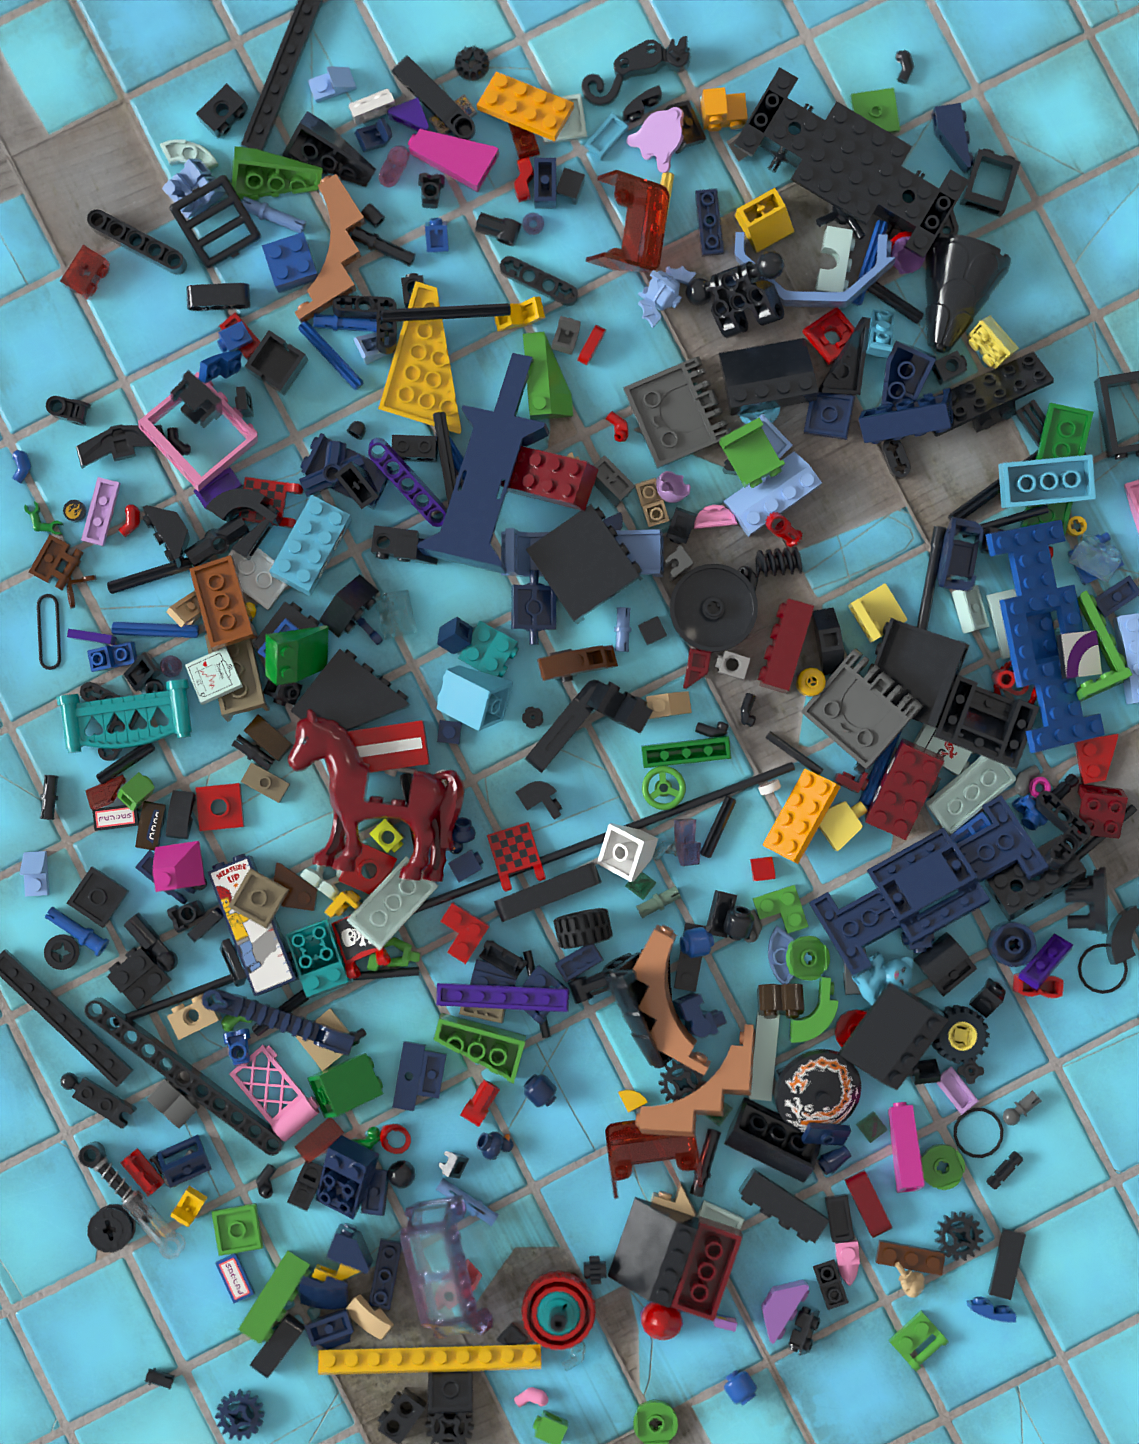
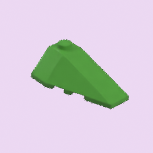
(546, 385)

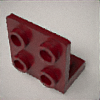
(1102, 809)

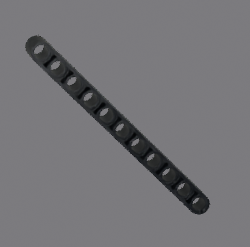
(173, 1074)

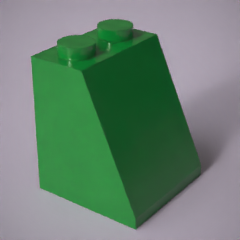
(346, 1085)

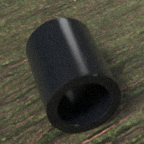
(372, 215)

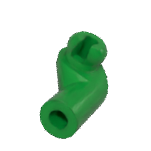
(372, 1138)

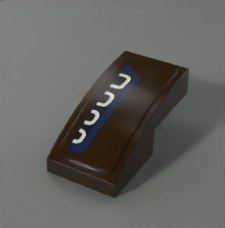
(150, 825)

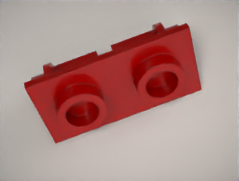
(142, 1172)

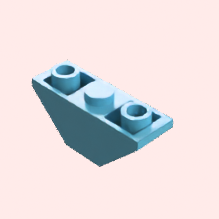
(880, 333)

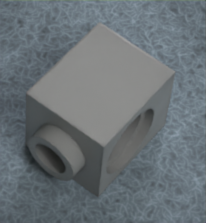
(742, 662)

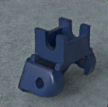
(958, 556)

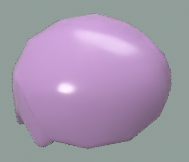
(671, 487)

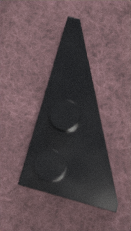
(848, 369)

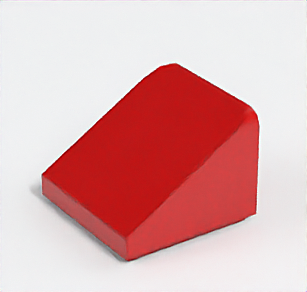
(762, 869)

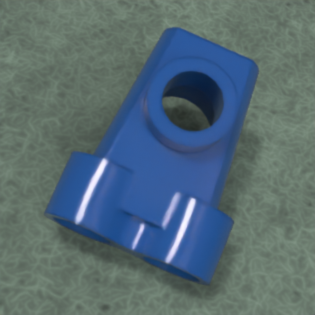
(1032, 817)
(238, 1041)

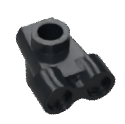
(430, 189)
(183, 916)

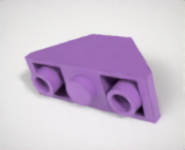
(781, 1307)

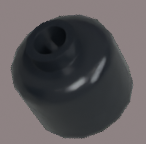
(738, 923)

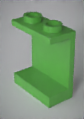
(751, 454)

